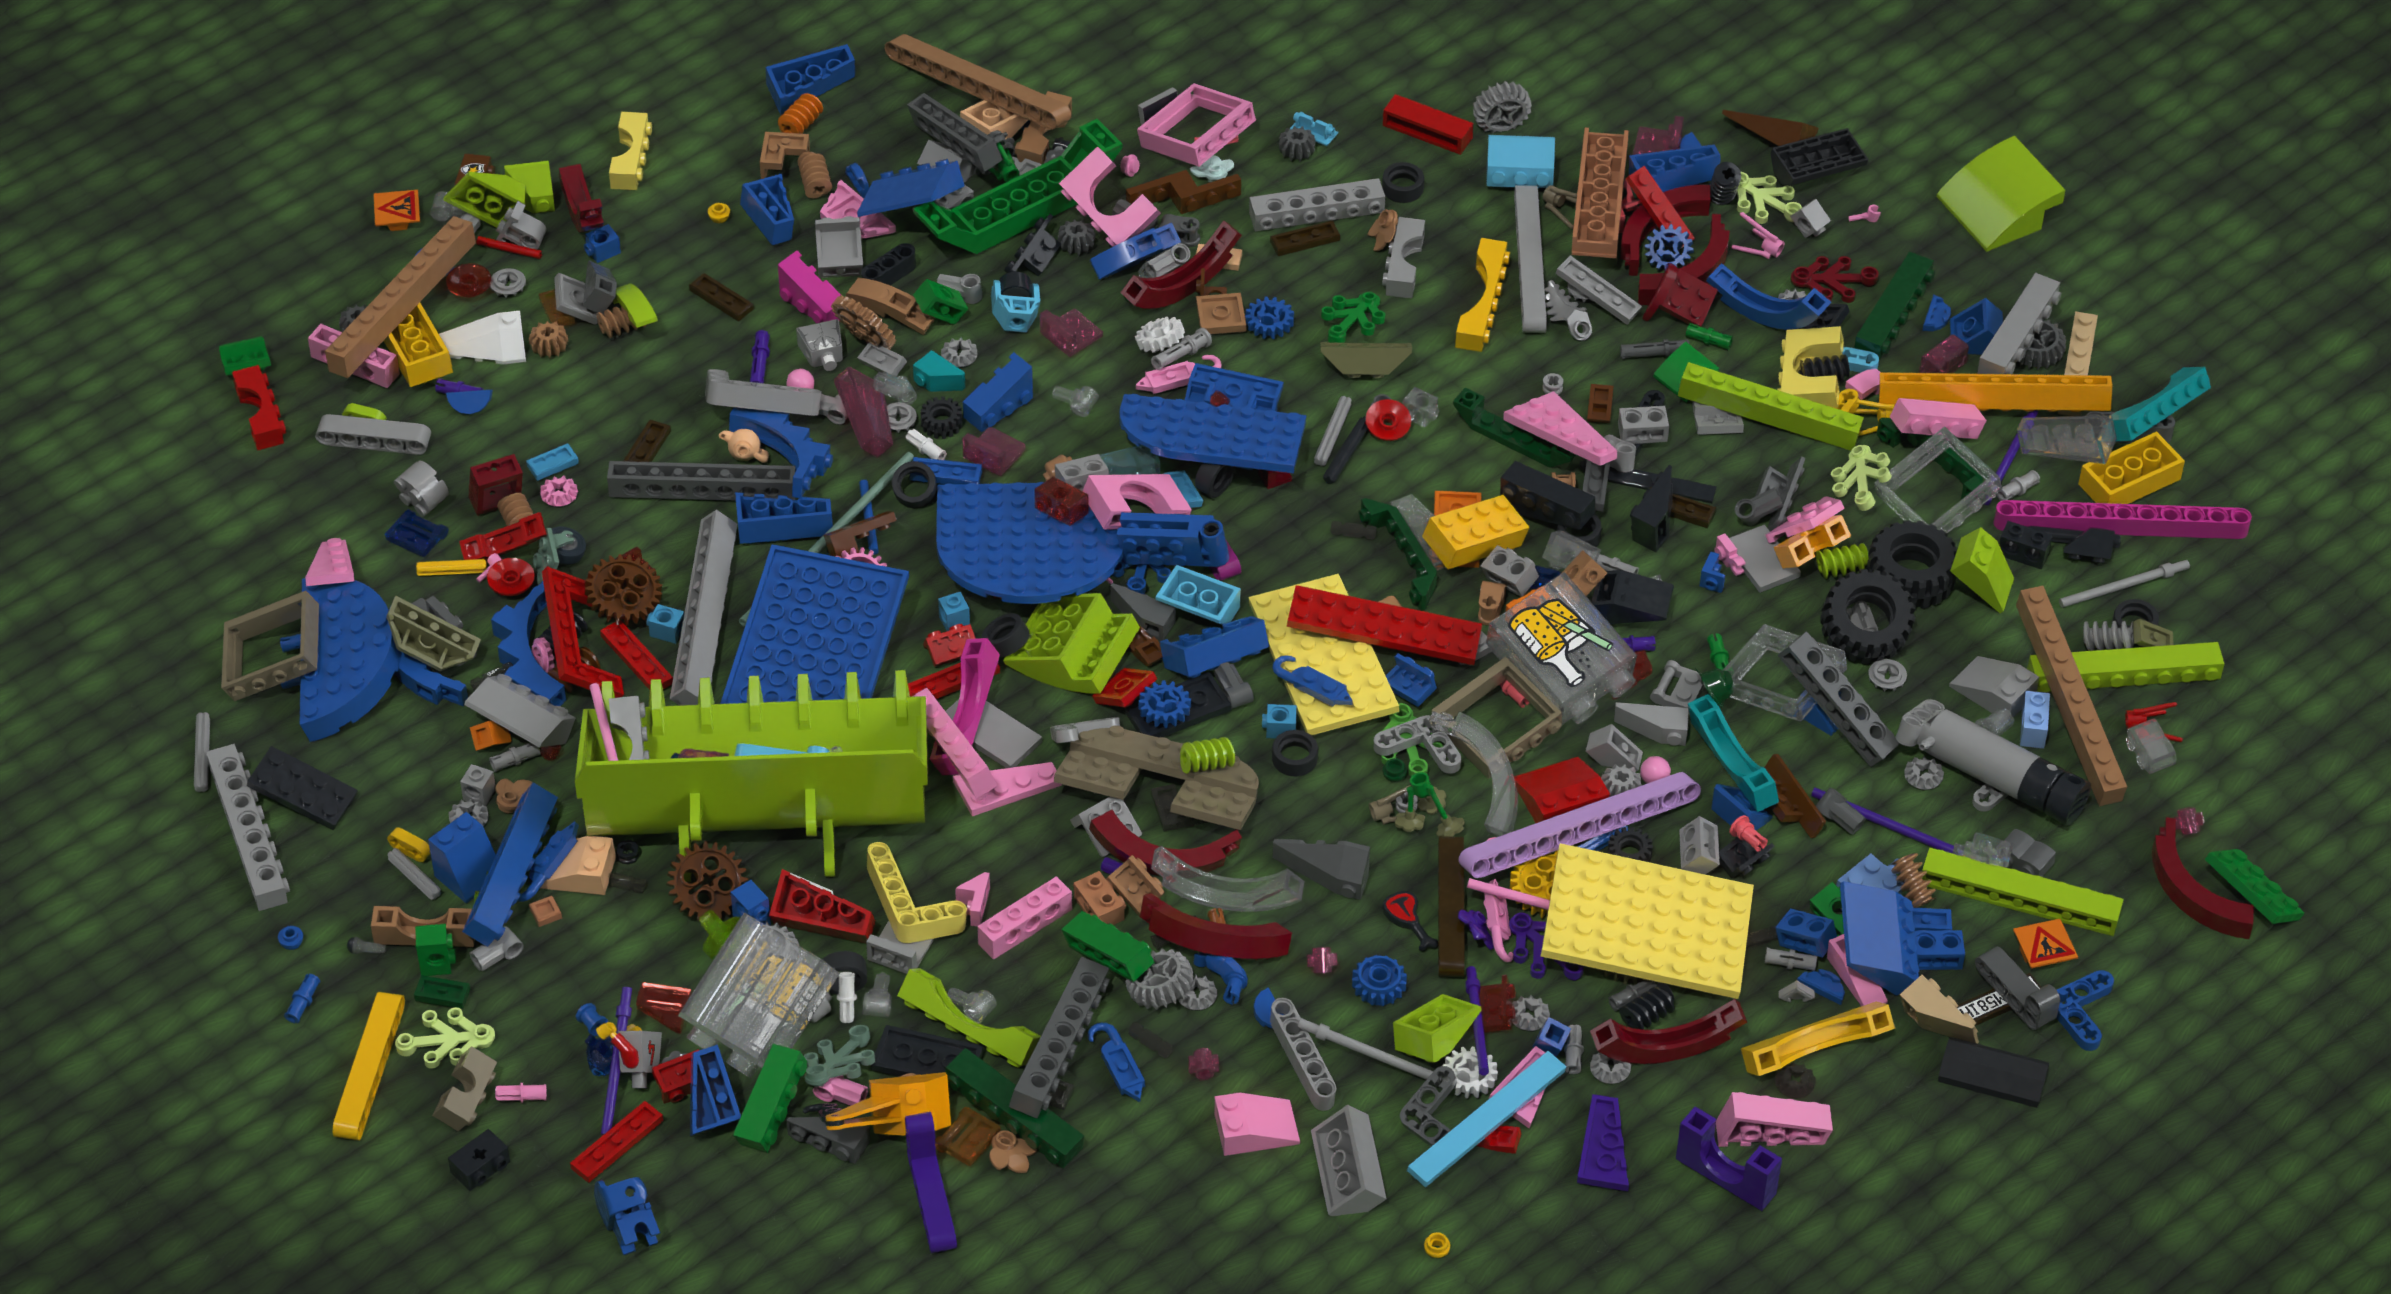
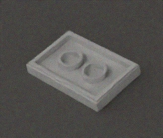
(1761, 559)

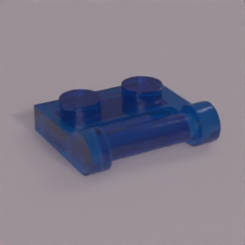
(414, 538)

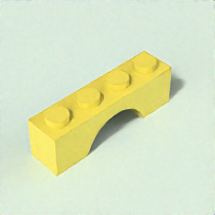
(626, 169)

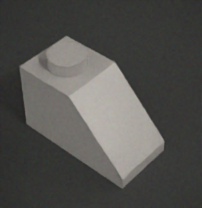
(1612, 747)

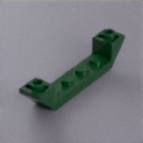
(1471, 408)
(1949, 459)
(1382, 514)

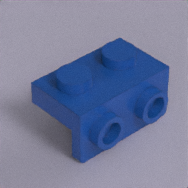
(1411, 680)

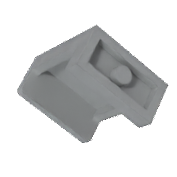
(839, 247)

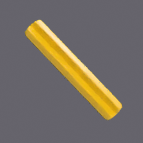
(451, 567)

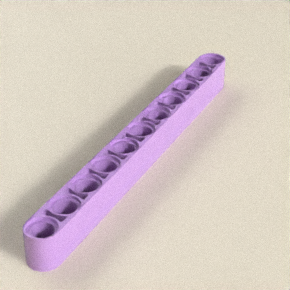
(1579, 825)

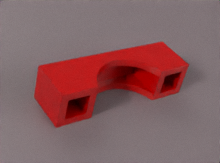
(264, 425)

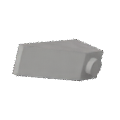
(1658, 723)

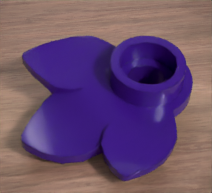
(1476, 924)

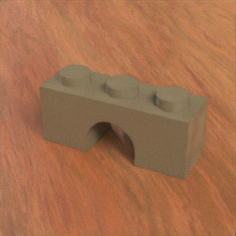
(474, 1072)

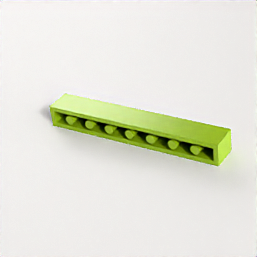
(1770, 406)
(2142, 665)
(2022, 891)

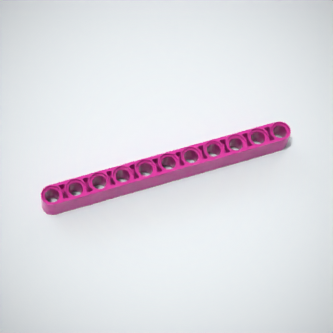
(2128, 518)

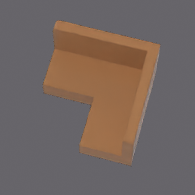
(778, 145)

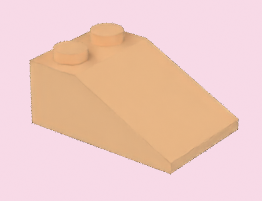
(990, 118)
(585, 867)

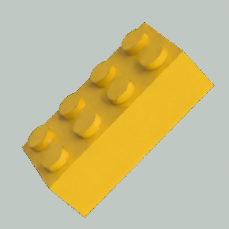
(419, 348)
(2132, 471)
(1475, 531)

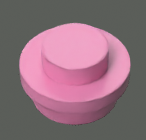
(1129, 165)

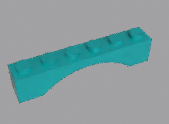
(2182, 389)
(1715, 731)

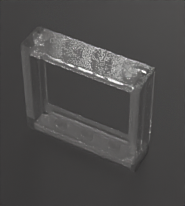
(1922, 457)
(1774, 640)

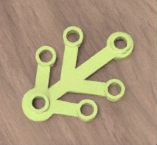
(1765, 195)
(1859, 457)
(447, 1039)

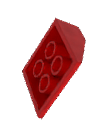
(1560, 788)

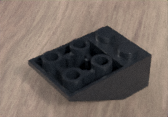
(1652, 516)
(1632, 598)

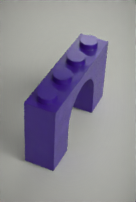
(1698, 1150)

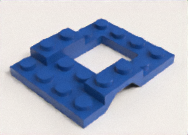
(1240, 388)

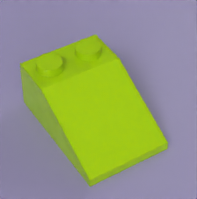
(486, 195)
(1983, 568)
(1434, 1027)

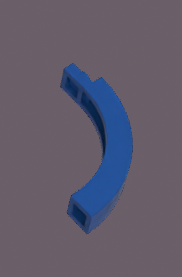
(1765, 308)

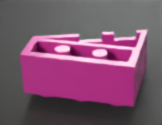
(805, 290)

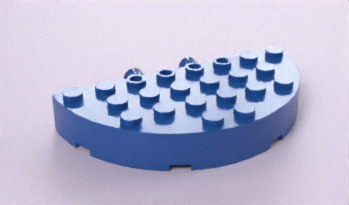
(352, 661)

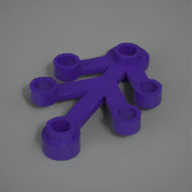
(1523, 927)

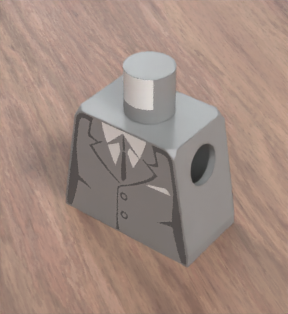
(821, 344)

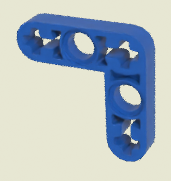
(2074, 1004)

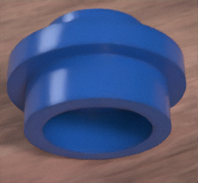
(292, 942)

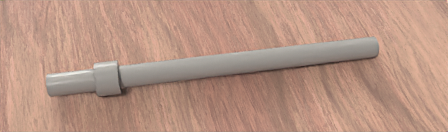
(2164, 571)
(1323, 1032)

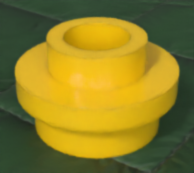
(719, 212)
(1437, 1239)

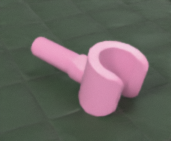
(1871, 215)
(491, 560)

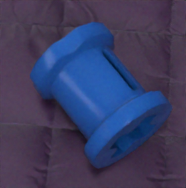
(590, 1017)

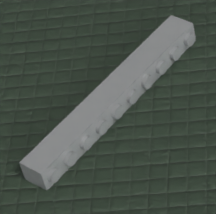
(704, 607)

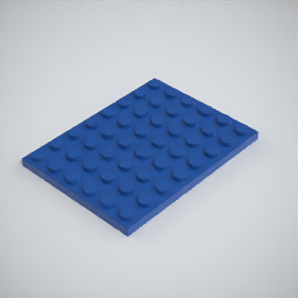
(816, 620)

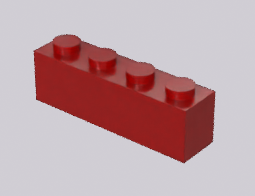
(1427, 124)

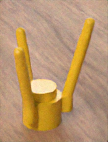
(1883, 412)

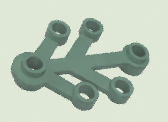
(819, 1074)

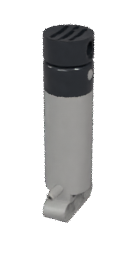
(1994, 761)

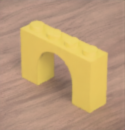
(1810, 344)

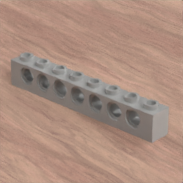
(247, 828)

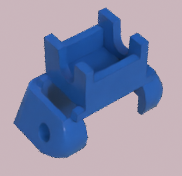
(612, 1202)

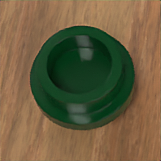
(1394, 769)

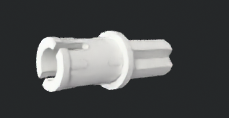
(925, 445)
(846, 996)

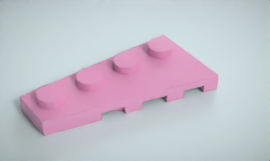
(330, 564)
(1012, 786)

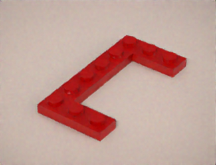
(559, 591)

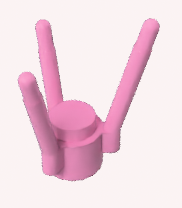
(1771, 243)

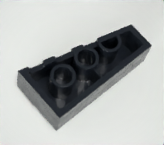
(1545, 497)

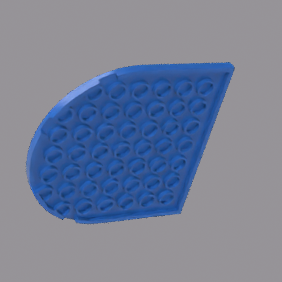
(1009, 549)

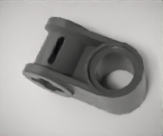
(1183, 228)

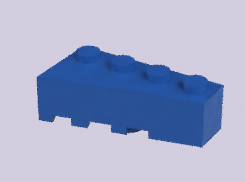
(781, 518)
(1214, 646)

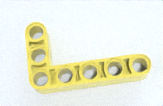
(908, 922)

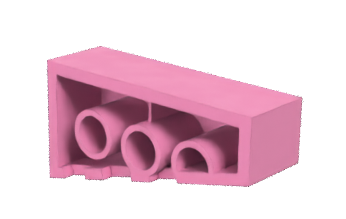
(1772, 1121)

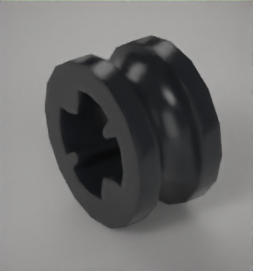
(629, 858)

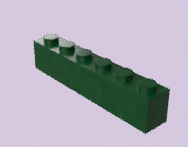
(1895, 304)
(993, 1094)

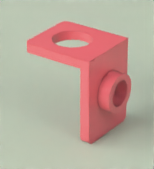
(1629, 202)

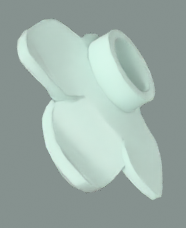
(1213, 168)

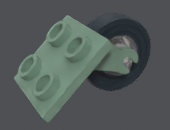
(558, 546)

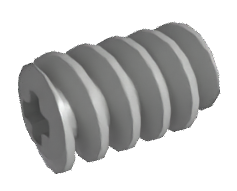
(2107, 636)

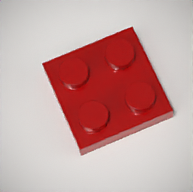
(1125, 687)

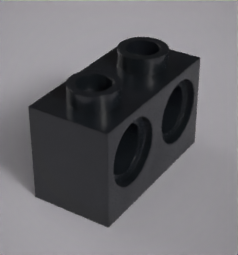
(2025, 544)

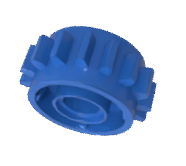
(1379, 980)

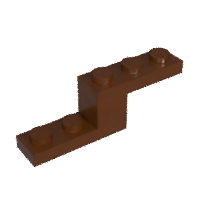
(1184, 191)
(844, 539)

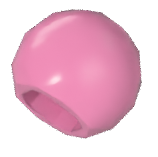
(800, 378)
(1654, 769)

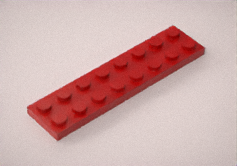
(1384, 625)

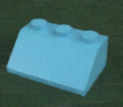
(1520, 161)
(1200, 595)

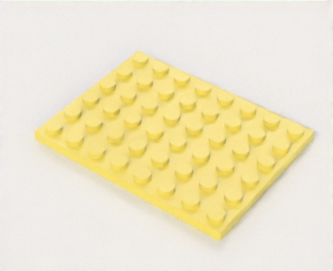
(1648, 921)

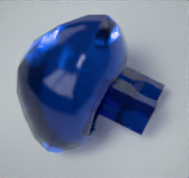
(599, 1055)

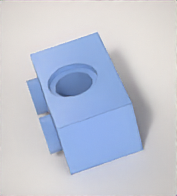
(2034, 719)

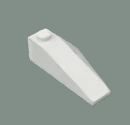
(490, 338)

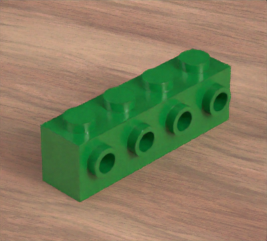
(1108, 945)
(770, 1098)

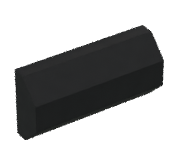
(1817, 157)
(1993, 1072)

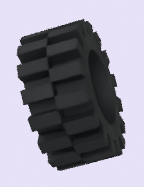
(941, 408)
(1631, 839)

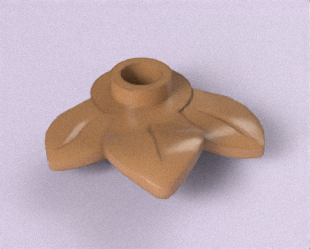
(1384, 228)
(510, 794)
(1010, 1152)

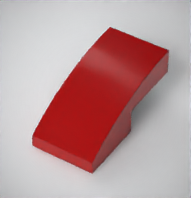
(1502, 1139)

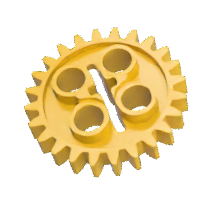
(1535, 879)

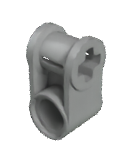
(1625, 454)

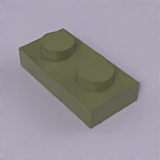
(2151, 635)

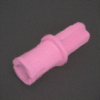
(520, 1092)

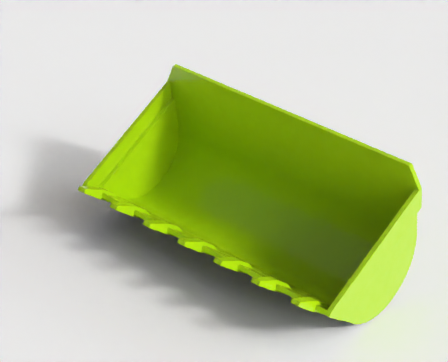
(869, 783)

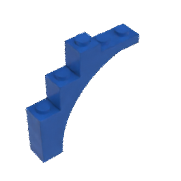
(789, 440)
(514, 630)

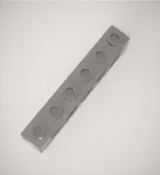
(1316, 204)

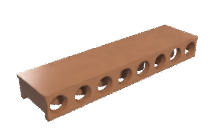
(1600, 194)

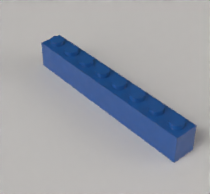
(510, 865)

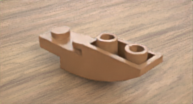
(890, 301)

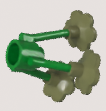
(1431, 801)

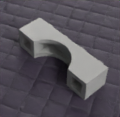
(1402, 275)
(627, 716)

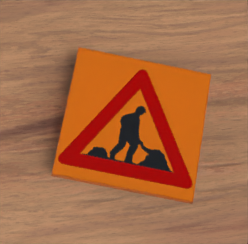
(396, 209)
(2045, 943)

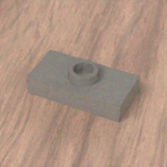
(882, 359)

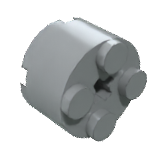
(421, 488)

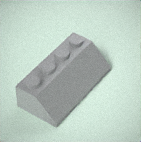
(521, 711)
(1348, 1163)

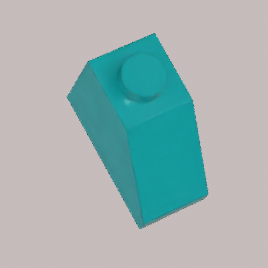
(938, 374)

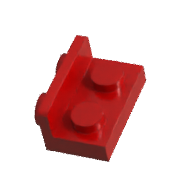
(948, 645)
(674, 1078)

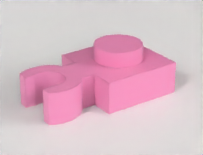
(1729, 554)

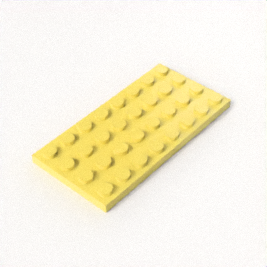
(1339, 658)

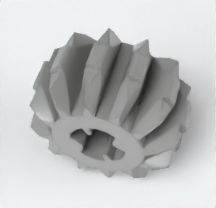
(1620, 779)

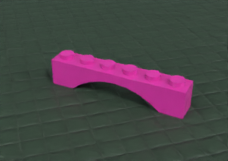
(977, 671)

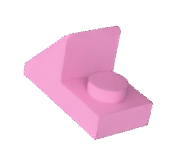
(975, 895)

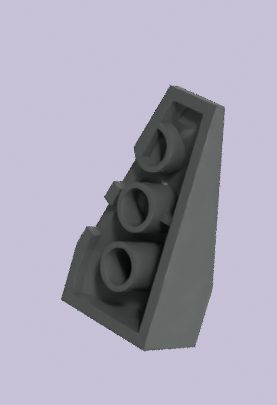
(1337, 866)

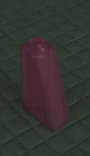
(865, 410)

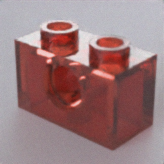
(1061, 501)

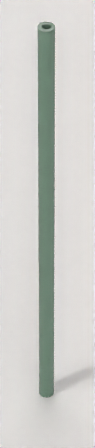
(854, 510)

